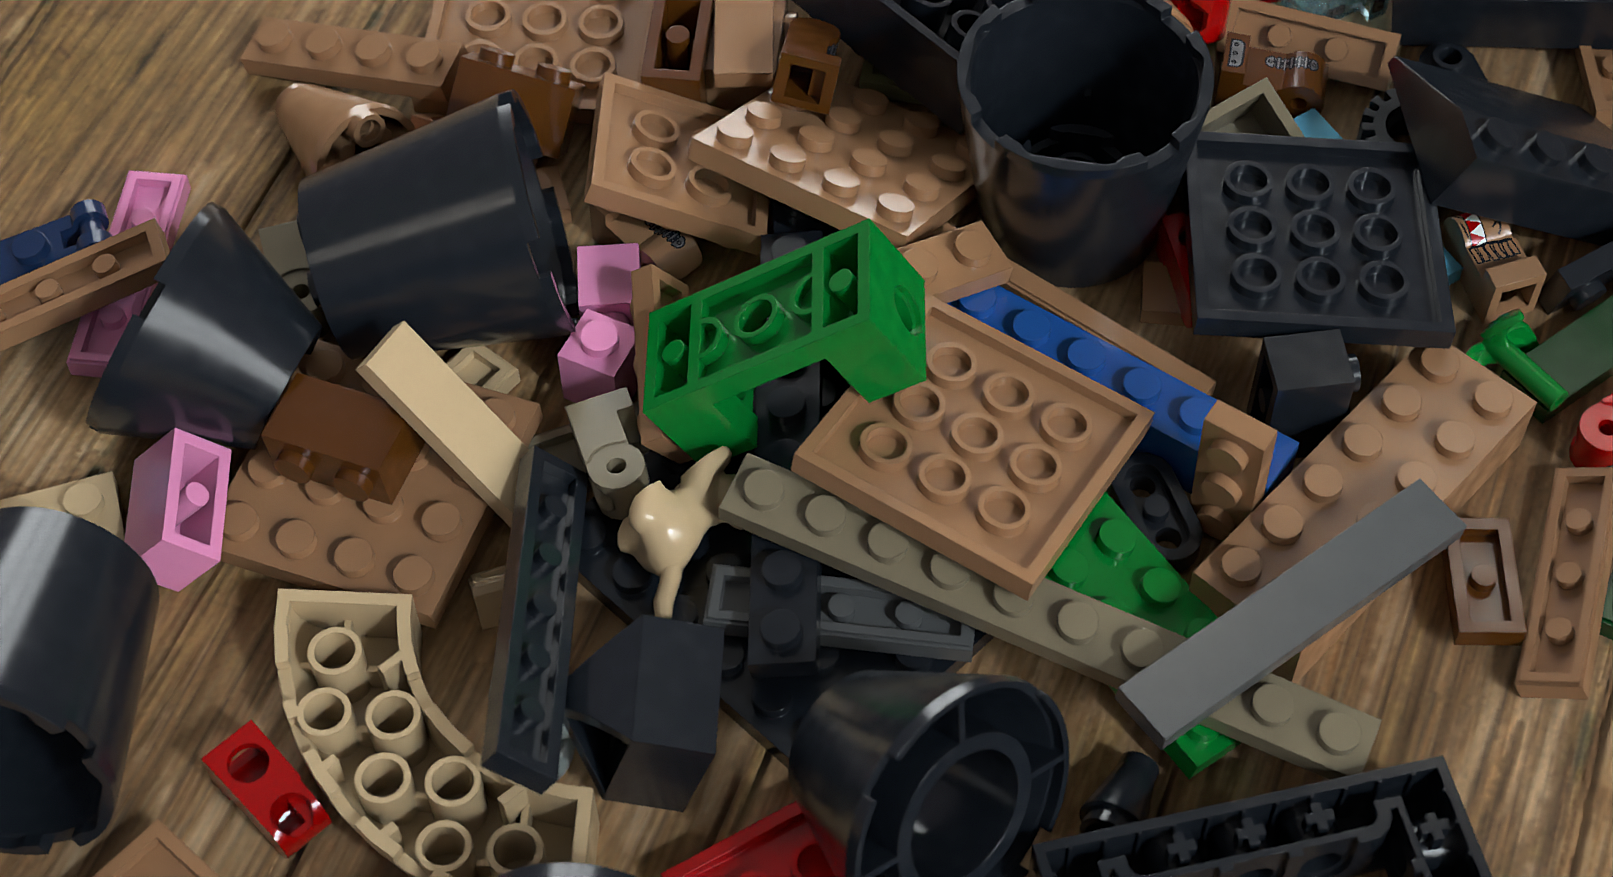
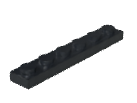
(536, 623)

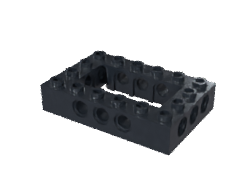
(1342, 827)

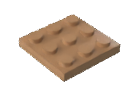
(644, 171)

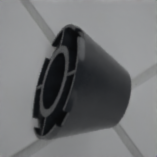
(207, 343)
(929, 773)

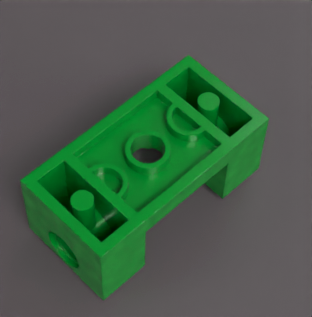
(829, 300)

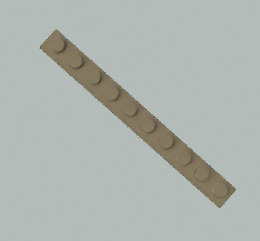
(1052, 624)

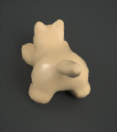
(669, 524)

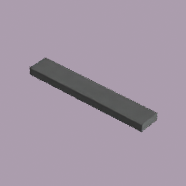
(1288, 614)

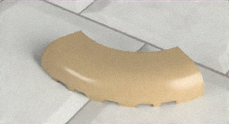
(393, 756)

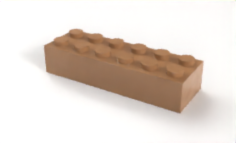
(1426, 420)

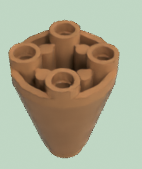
(334, 125)

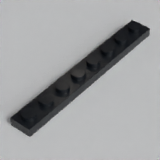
(784, 582)

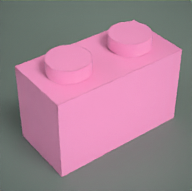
(179, 507)

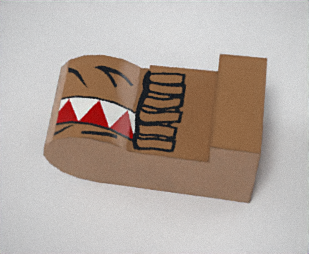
(1492, 265)

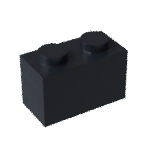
(1304, 385)

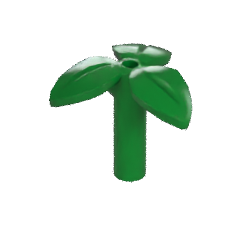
(1505, 344)

